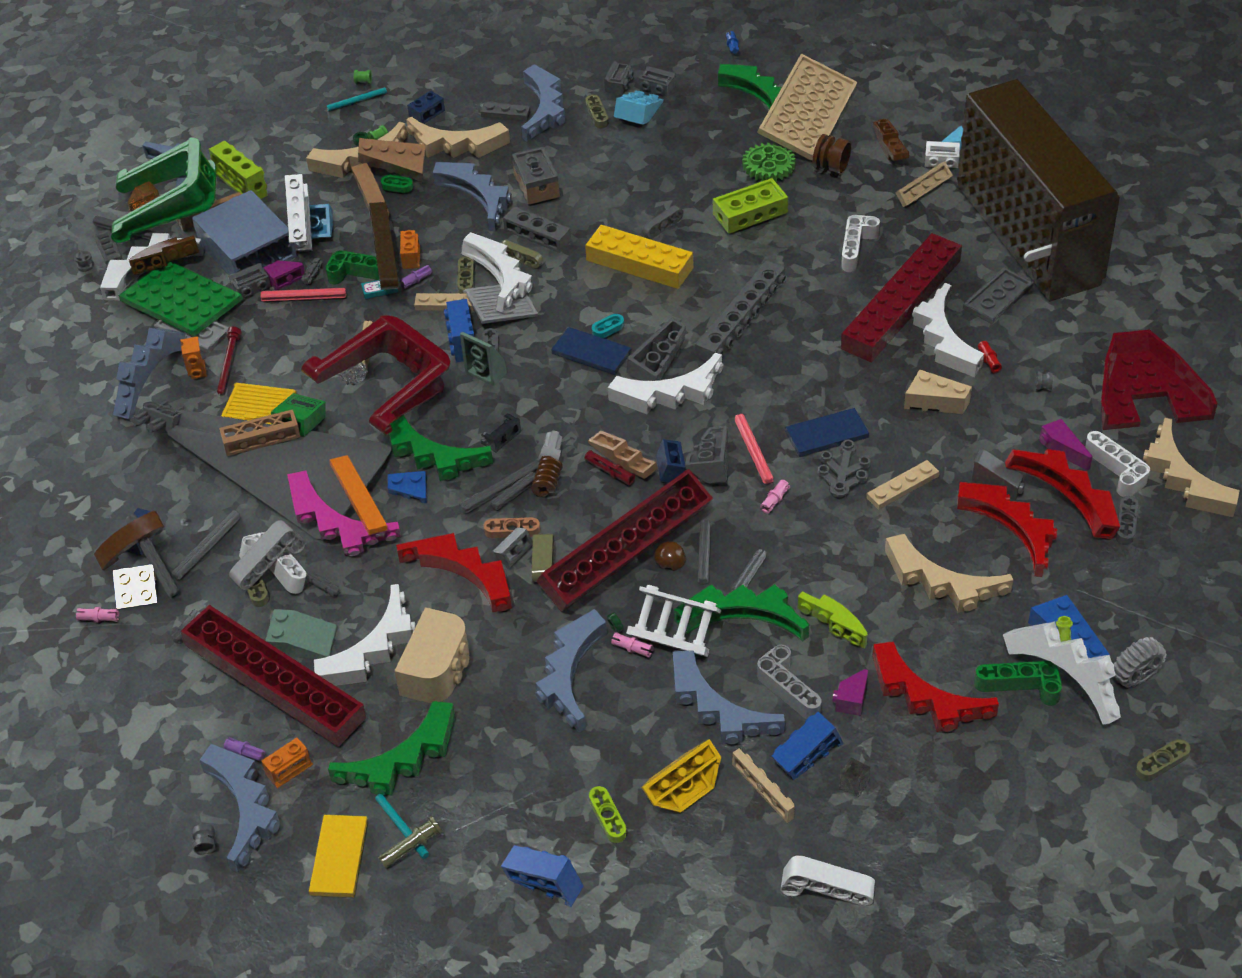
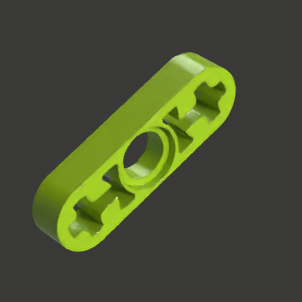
(606, 823)

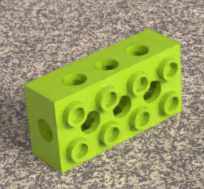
(238, 170)
(750, 205)

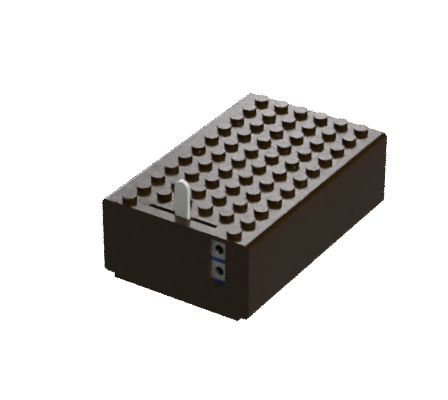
(1036, 190)

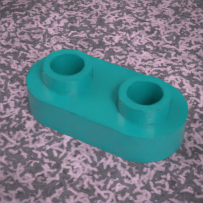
(608, 325)

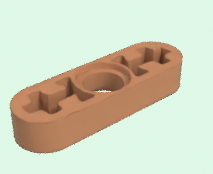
(506, 522)

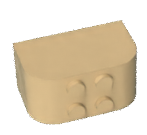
(433, 657)

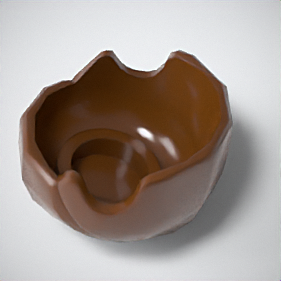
(670, 555)

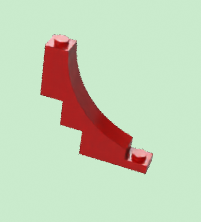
(443, 554)

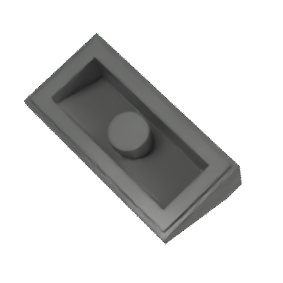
(513, 547)

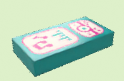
(372, 289)

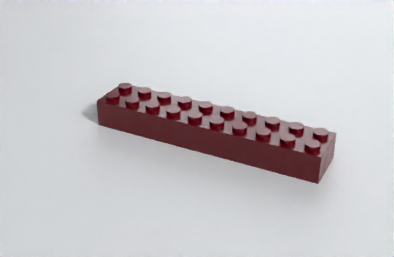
(901, 294)
(624, 540)
(274, 675)

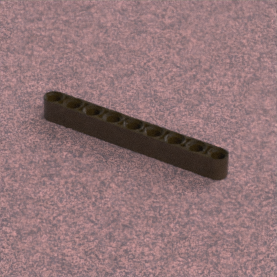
(383, 246)

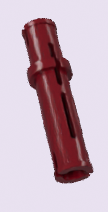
(626, 476)

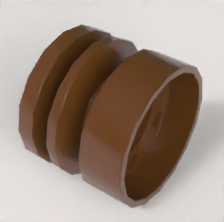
(832, 154)

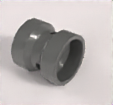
(203, 836)

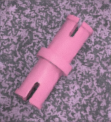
(774, 496)
(97, 614)
(632, 644)

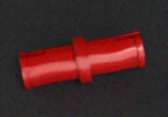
(990, 356)

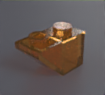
(142, 195)

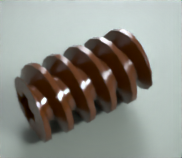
(546, 476)

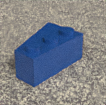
(806, 745)
(543, 871)

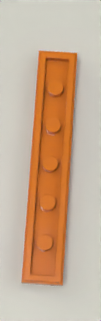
(358, 495)

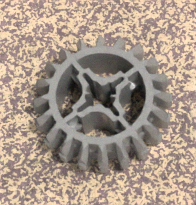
(1139, 662)

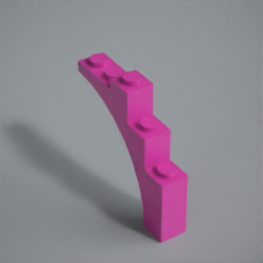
(310, 506)

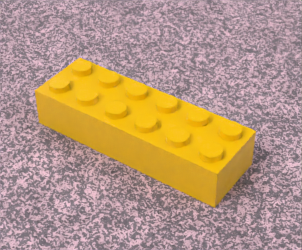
(639, 256)

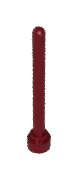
(233, 336)

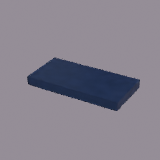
(591, 350)
(826, 432)

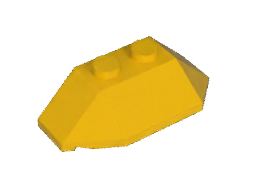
(684, 779)

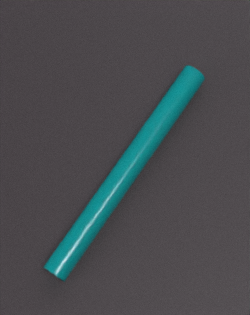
(362, 97)
(401, 825)

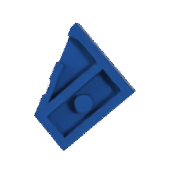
(408, 485)

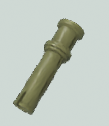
(419, 836)

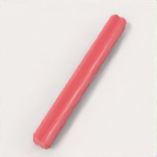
(304, 294)
(754, 449)

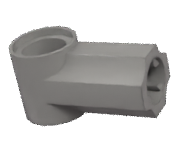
(551, 445)

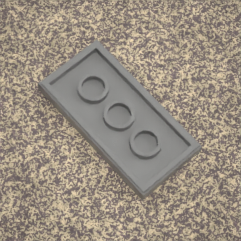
(208, 338)

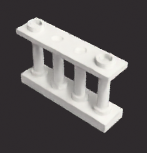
(298, 213)
(659, 634)

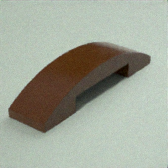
(126, 537)

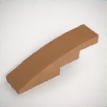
(367, 184)
(620, 453)

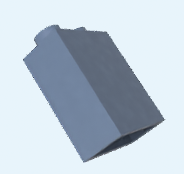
(243, 234)

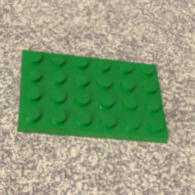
(180, 298)

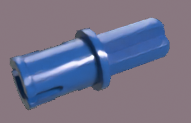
(732, 42)

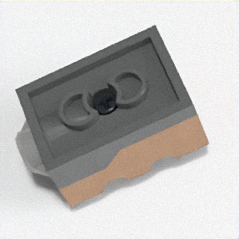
(535, 175)

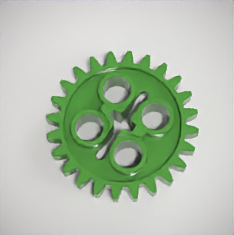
(768, 162)

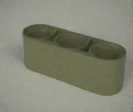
(542, 554)

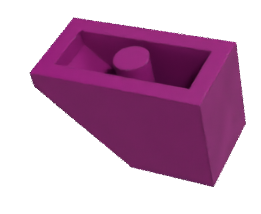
(284, 273)
(851, 694)

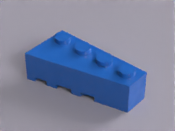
(459, 321)
(1063, 606)

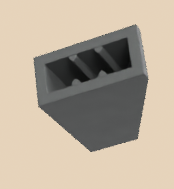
(993, 471)

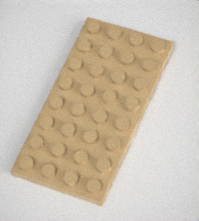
(807, 106)

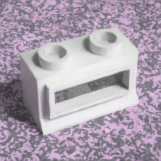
(942, 151)

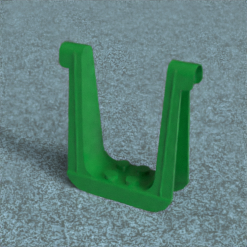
(190, 197)

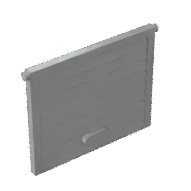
(485, 302)

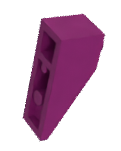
(1060, 437)

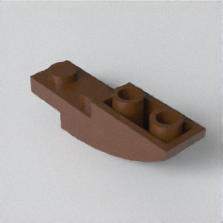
(889, 140)
(163, 252)

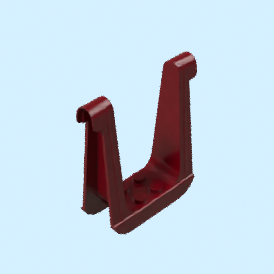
(404, 343)

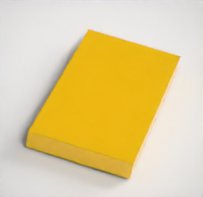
(338, 856)

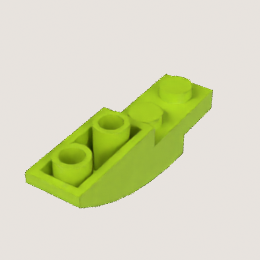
(840, 619)

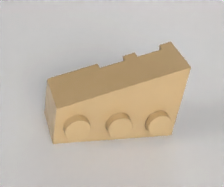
(937, 392)

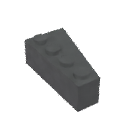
(657, 353)

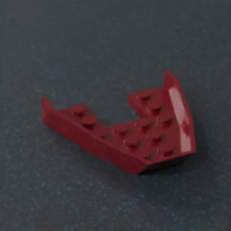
(1146, 367)

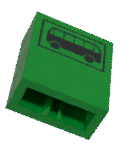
(307, 411)

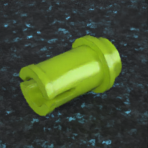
(1064, 627)

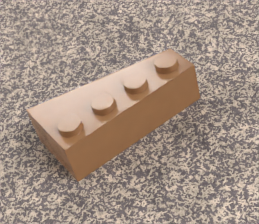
(393, 156)

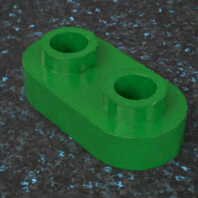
(397, 183)

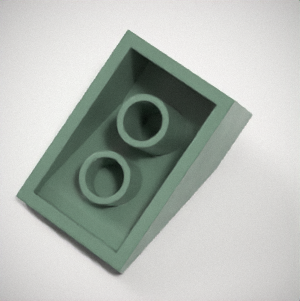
(482, 360)
(301, 634)

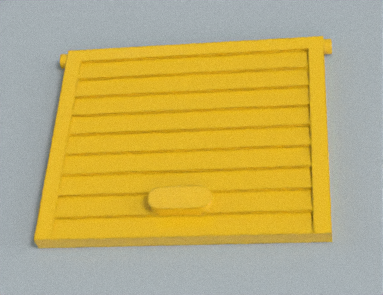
(254, 401)

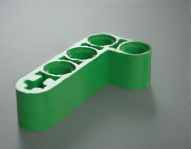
(351, 263)
(1021, 676)

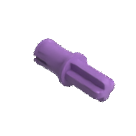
(415, 276)
(244, 749)

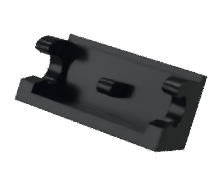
(502, 434)

